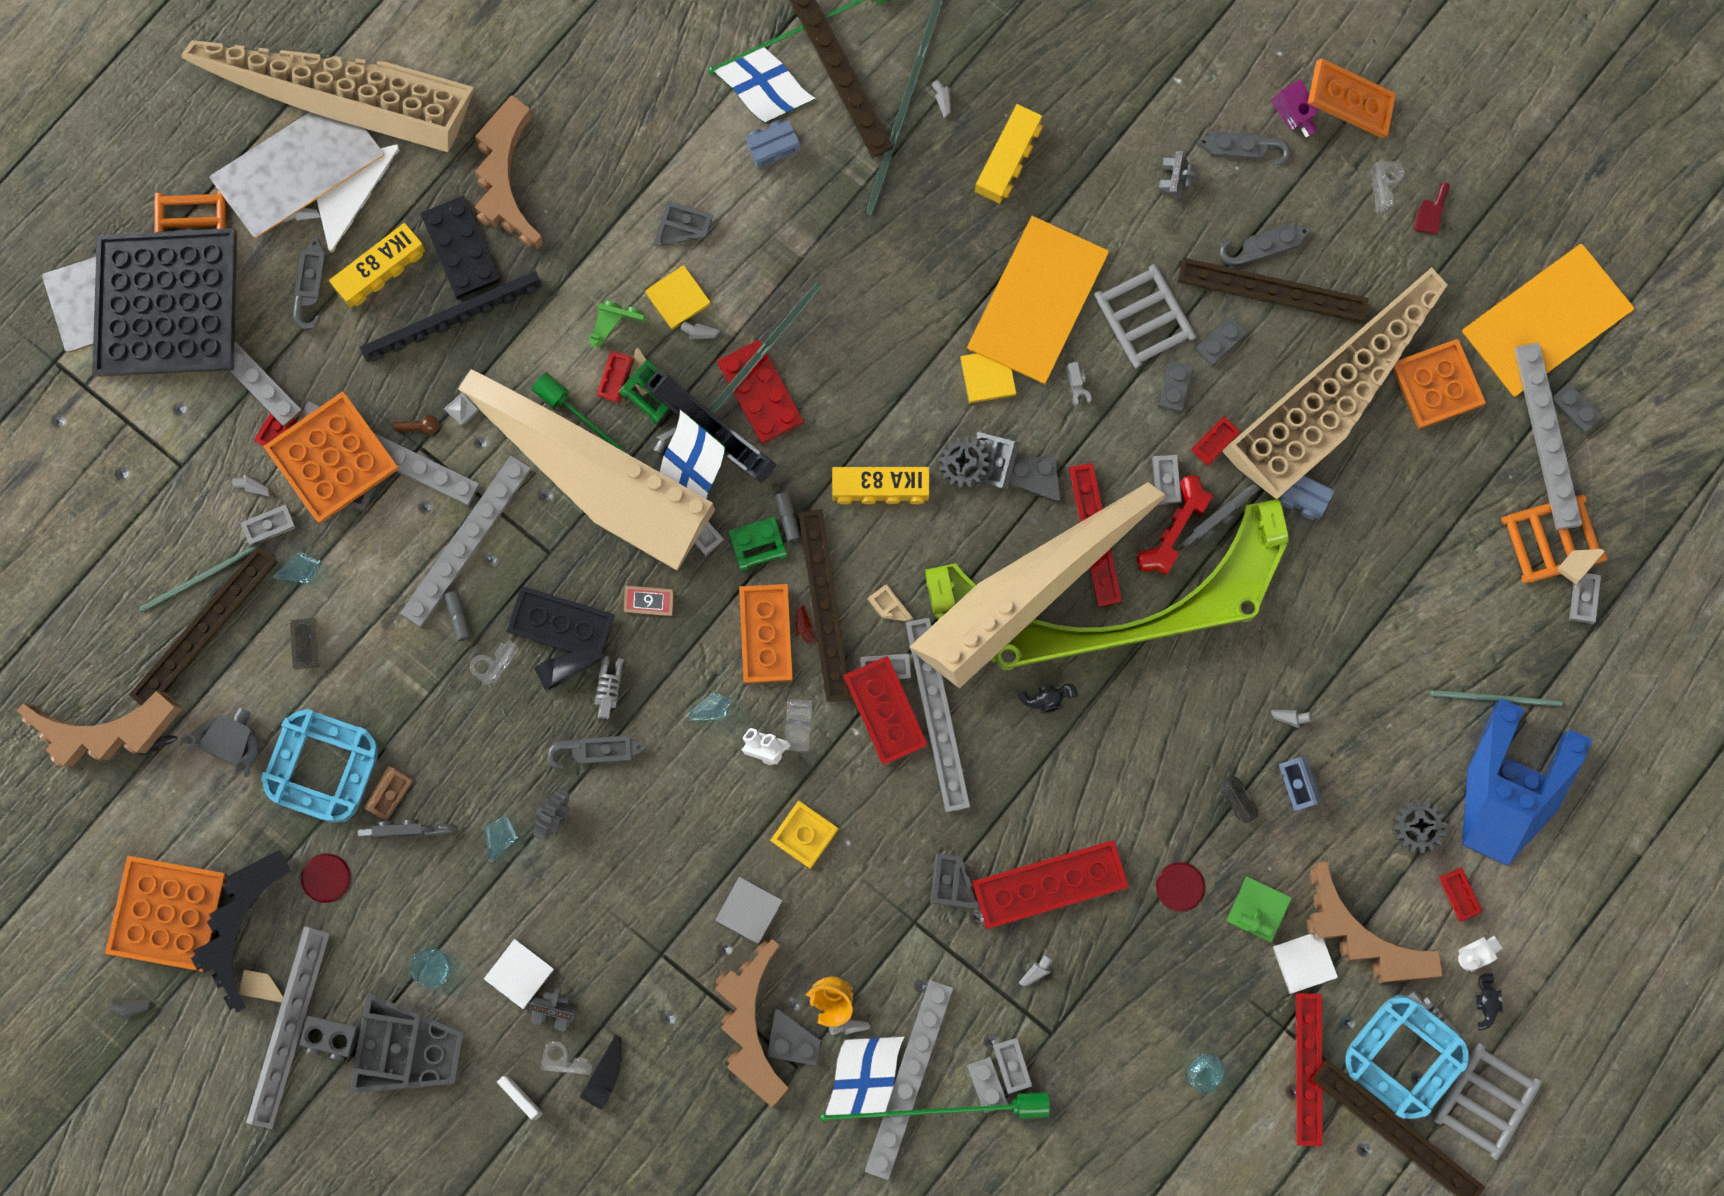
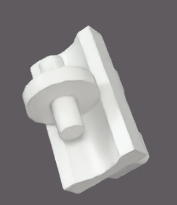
(764, 746)
(1478, 953)

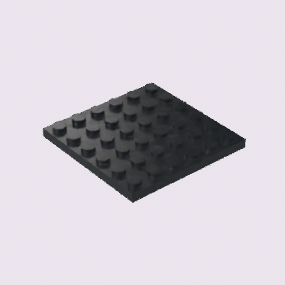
(165, 302)

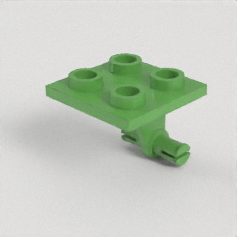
(609, 316)
(1258, 909)

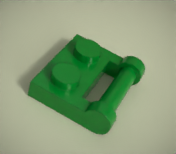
(641, 377)
(754, 537)

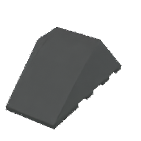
(402, 1049)

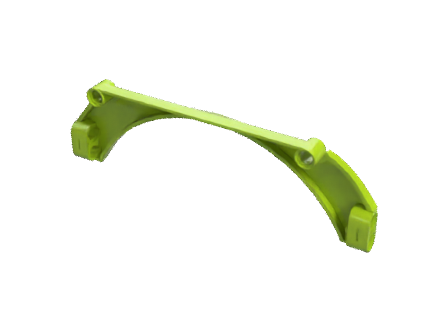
(1236, 581)

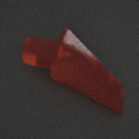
(803, 625)

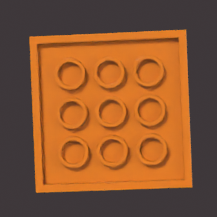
(331, 457)
(163, 912)

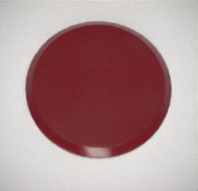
(325, 878)
(1180, 887)

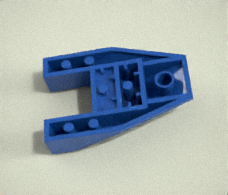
(1510, 801)

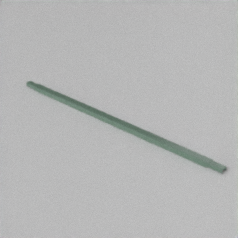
(904, 105)
(762, 350)

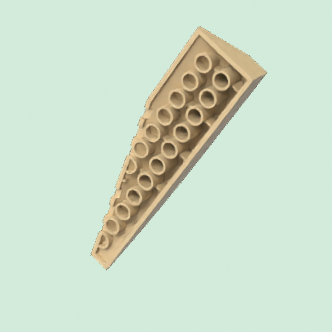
(357, 93)
(1333, 396)
(597, 476)
(1018, 593)

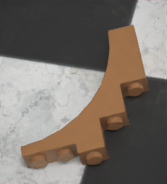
(499, 140)
(135, 730)
(1358, 944)
(742, 992)

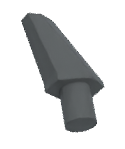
(130, 1008)

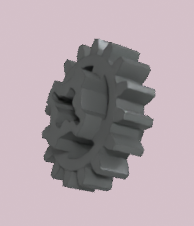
(963, 473)
(551, 815)
(1419, 817)

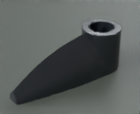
(562, 668)
(605, 1076)

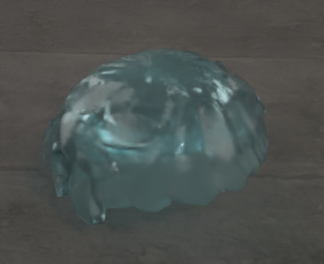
(430, 968)
(1205, 1073)

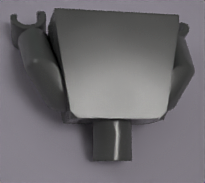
(226, 740)

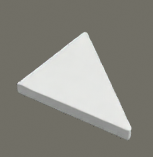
(344, 201)

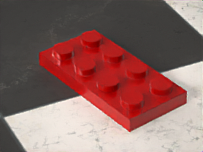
(761, 394)
(885, 710)

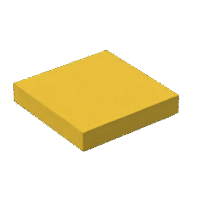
(677, 297)
(986, 378)
(804, 834)

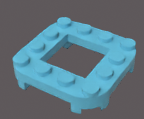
(288, 751)
(1381, 1084)

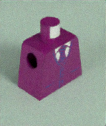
(1294, 108)

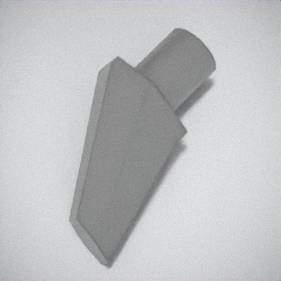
(943, 97)
(304, 213)
(699, 331)
(664, 440)
(251, 485)
(1291, 717)
(1037, 971)
(850, 1026)

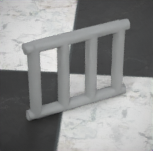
(1126, 338)
(1507, 1127)

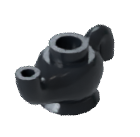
(1049, 698)
(1489, 1001)

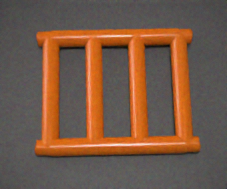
(161, 201)
(1533, 514)

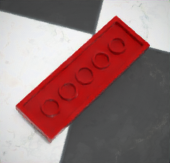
(1050, 884)

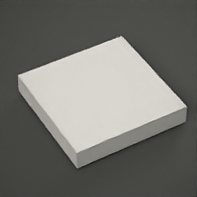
(1304, 963)
(519, 974)
(520, 1097)

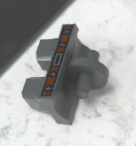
(1181, 178)
(555, 1006)

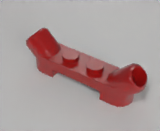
(1195, 501)

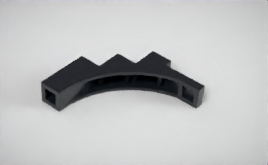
(736, 448)
(245, 888)

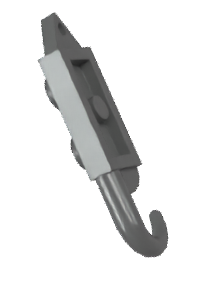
(1242, 146)
(1266, 244)
(308, 283)
(1223, 515)
(597, 750)
(409, 829)

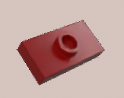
(615, 376)
(1215, 441)
(1460, 895)

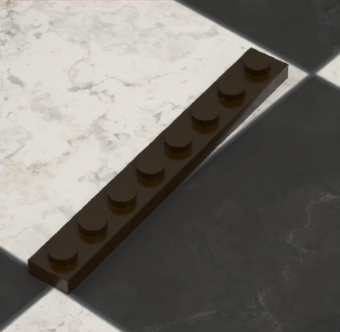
(842, 76)
(1272, 290)
(824, 605)
(205, 625)
(1396, 1131)

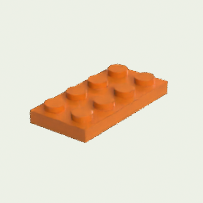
(1351, 98)
(765, 633)

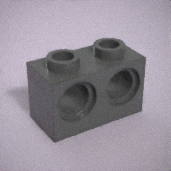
(330, 1032)

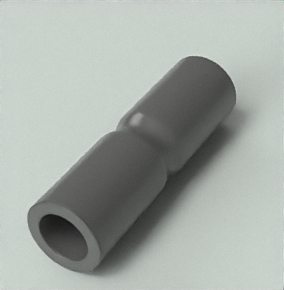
(787, 514)
(456, 612)

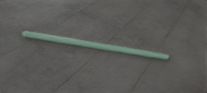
(197, 579)
(1496, 698)

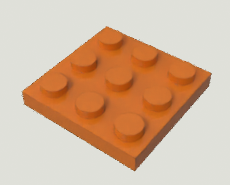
(1438, 384)

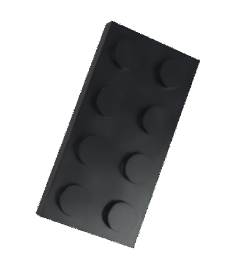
(460, 247)
(559, 622)

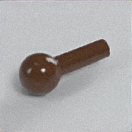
(428, 424)

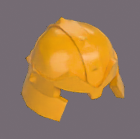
(834, 998)

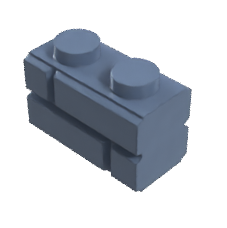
(772, 143)
(1307, 497)
(1300, 782)

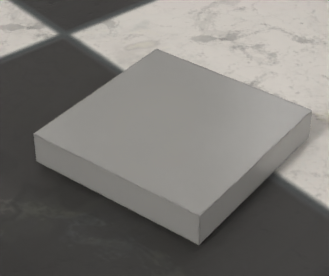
(748, 910)

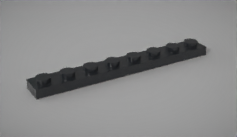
(443, 320)

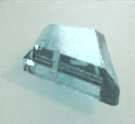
(299, 569)
(710, 708)
(498, 837)

